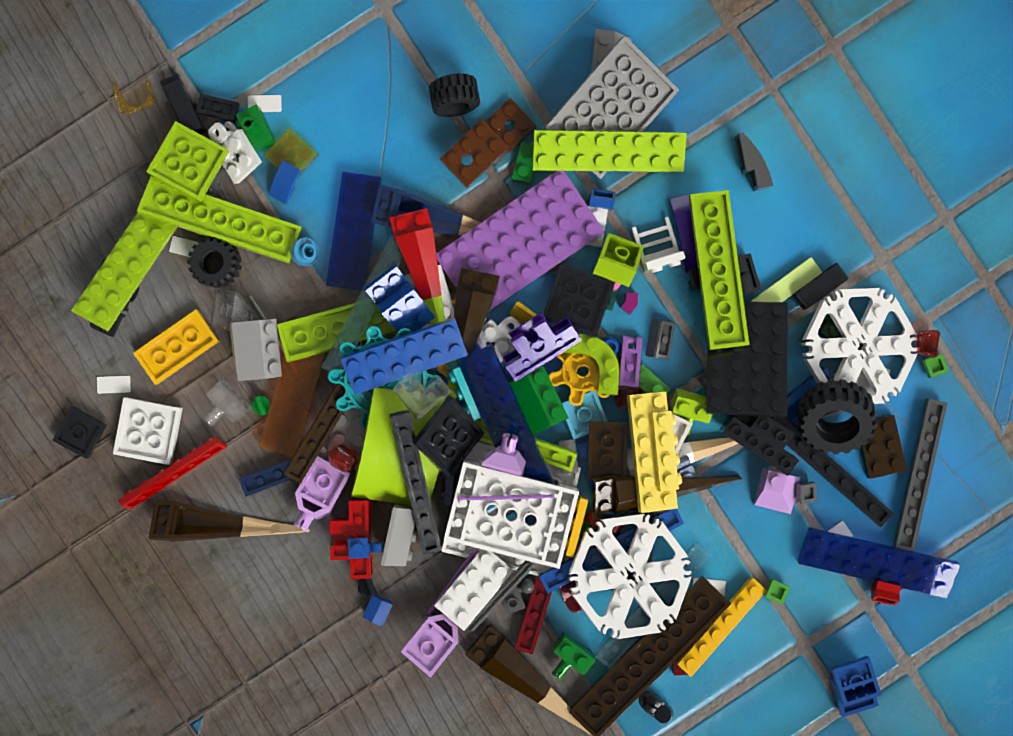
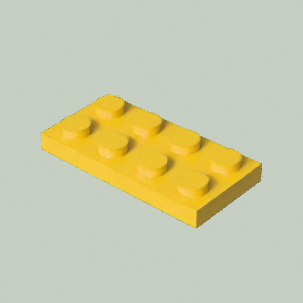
(176, 347)

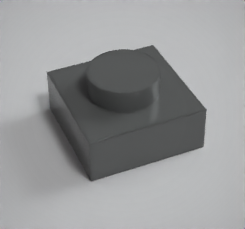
(806, 492)

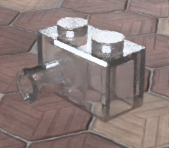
(226, 403)

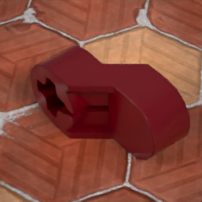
(591, 519)
(570, 602)

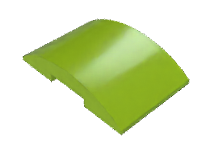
(379, 468)

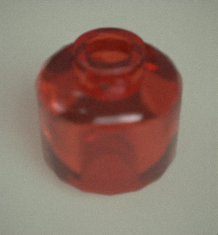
(343, 457)

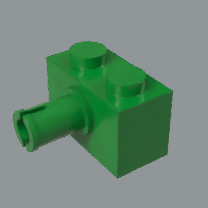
(256, 128)
(572, 655)

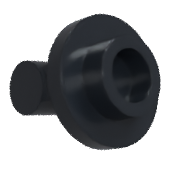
(366, 587)

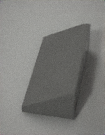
(660, 339)

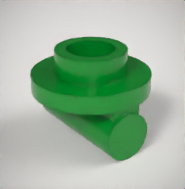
(261, 405)

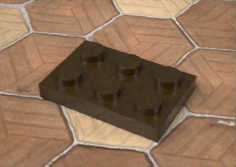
(607, 449)
(884, 451)

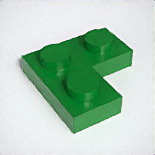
(523, 167)

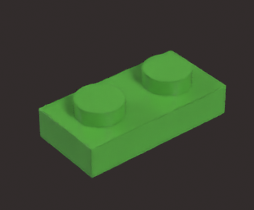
(650, 383)

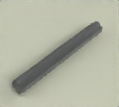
(503, 591)

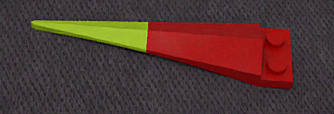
(417, 246)

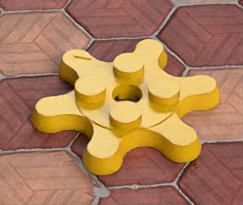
(578, 384)

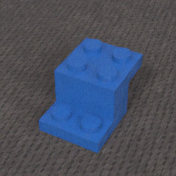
(399, 301)
(855, 686)

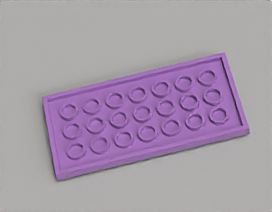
(525, 237)

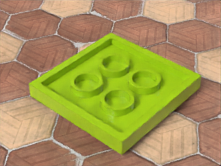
(187, 161)

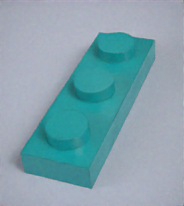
(462, 391)

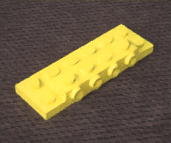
(654, 452)

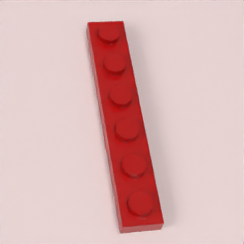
(171, 474)

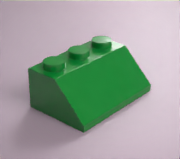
(539, 400)

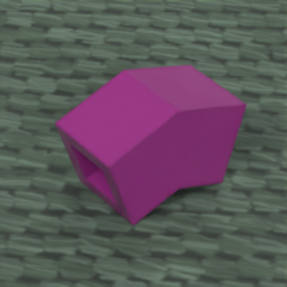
(630, 302)

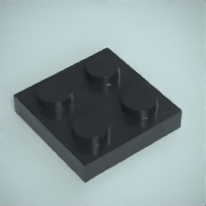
(79, 432)

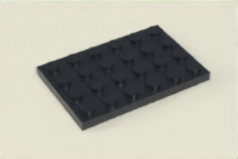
(754, 376)

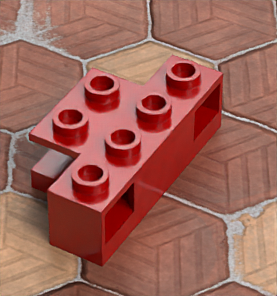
(356, 525)

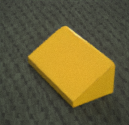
(521, 312)

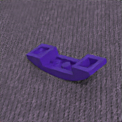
(681, 212)

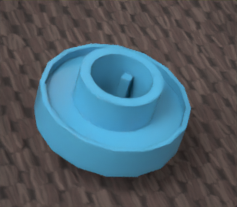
(304, 252)

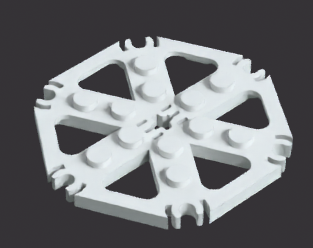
(865, 333)
(613, 579)

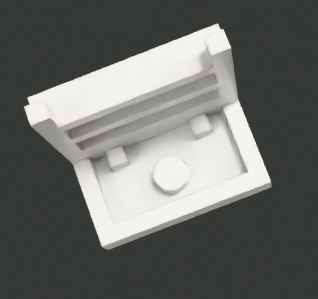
(662, 258)

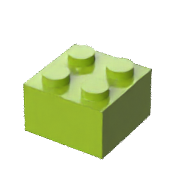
(618, 259)

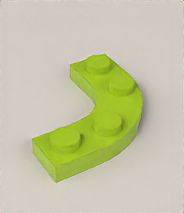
(605, 360)

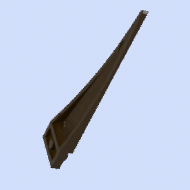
(619, 492)

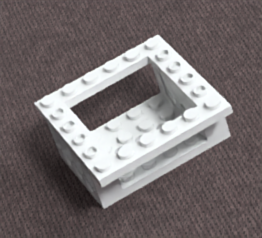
(511, 539)

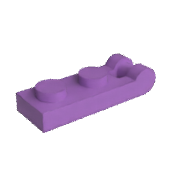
(630, 362)

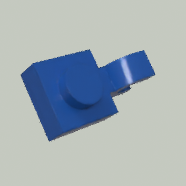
(361, 547)

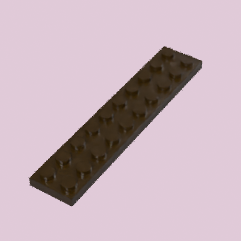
(648, 659)

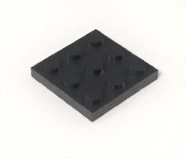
(580, 298)
(448, 437)

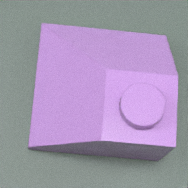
(776, 491)

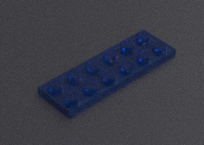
(353, 231)

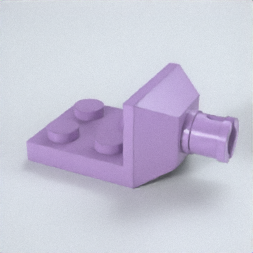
(505, 457)
(318, 492)
(432, 643)

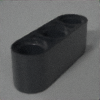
(820, 286)

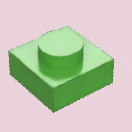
(935, 366)
(777, 591)

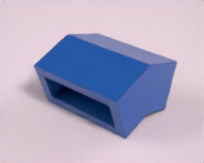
(602, 199)
(377, 609)

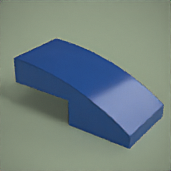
(284, 181)

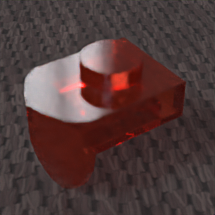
(927, 343)
(621, 399)

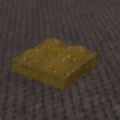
(293, 150)

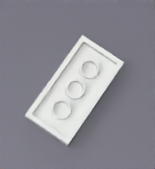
(474, 588)

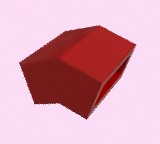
(885, 593)

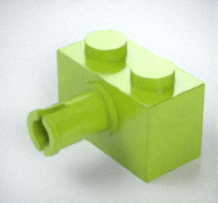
(690, 406)

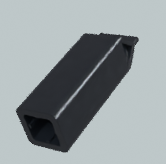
(182, 103)

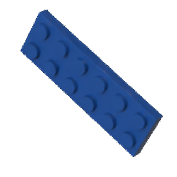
(404, 356)

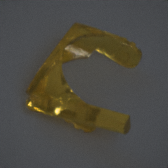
(125, 108)

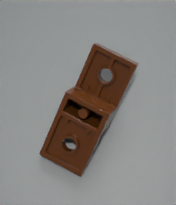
(488, 143)

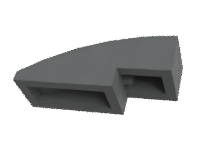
(753, 163)

